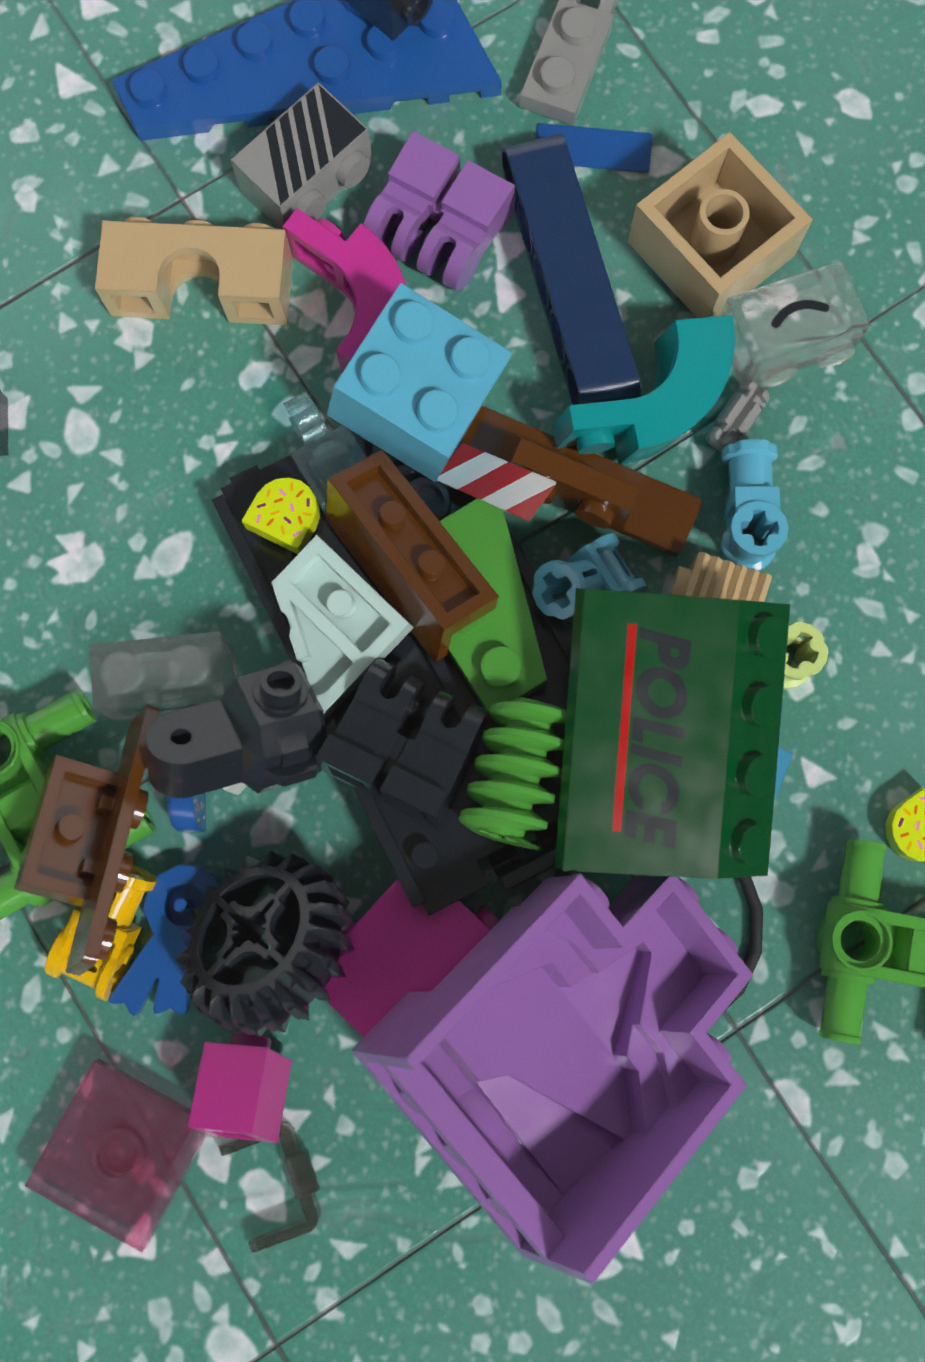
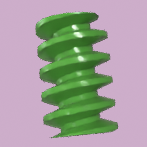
(515, 771)

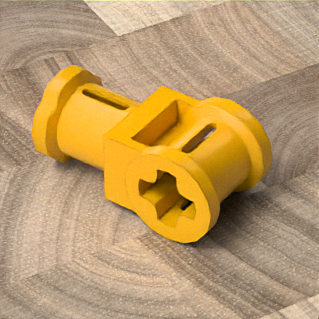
(106, 973)

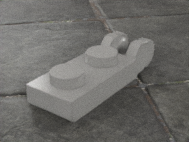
(567, 59)

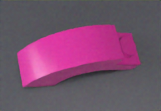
(356, 267)

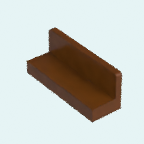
(407, 552)

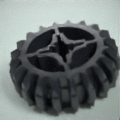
(230, 964)

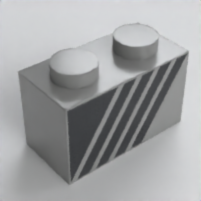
(304, 158)

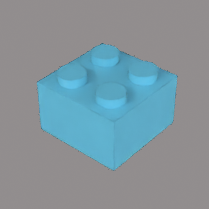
(417, 382)

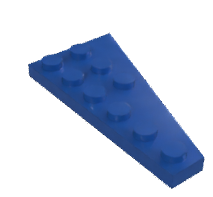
(283, 53)

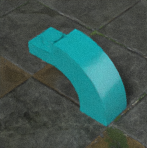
(690, 376)

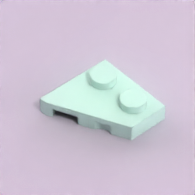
(335, 622)

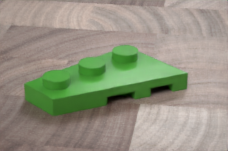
(501, 648)

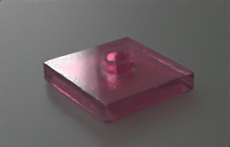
(118, 1155)

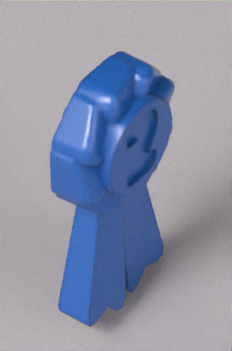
(167, 915)

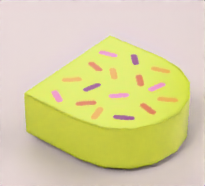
(284, 513)
(907, 827)

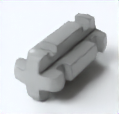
(737, 415)

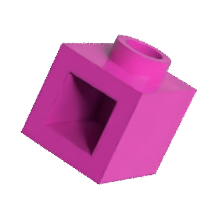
(241, 1090)

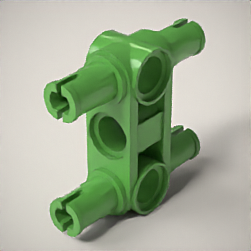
(24, 778)
(891, 947)

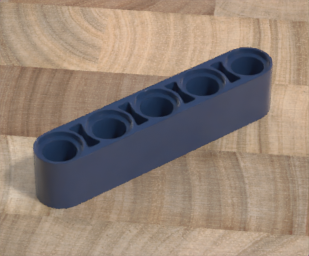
(570, 272)

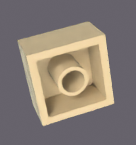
(717, 227)

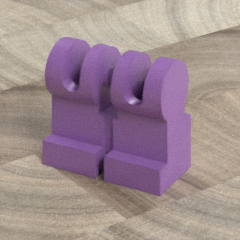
(465, 203)

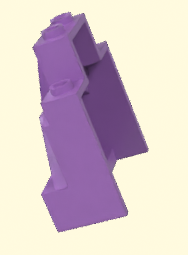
(570, 1062)

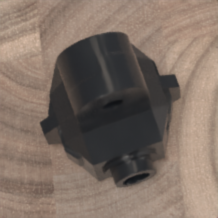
(254, 735)

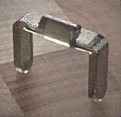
(302, 1181)

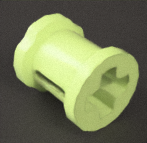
(810, 653)

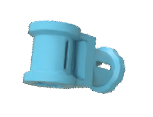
(752, 505)
(591, 567)

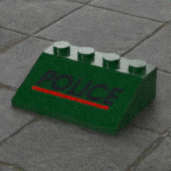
(671, 735)

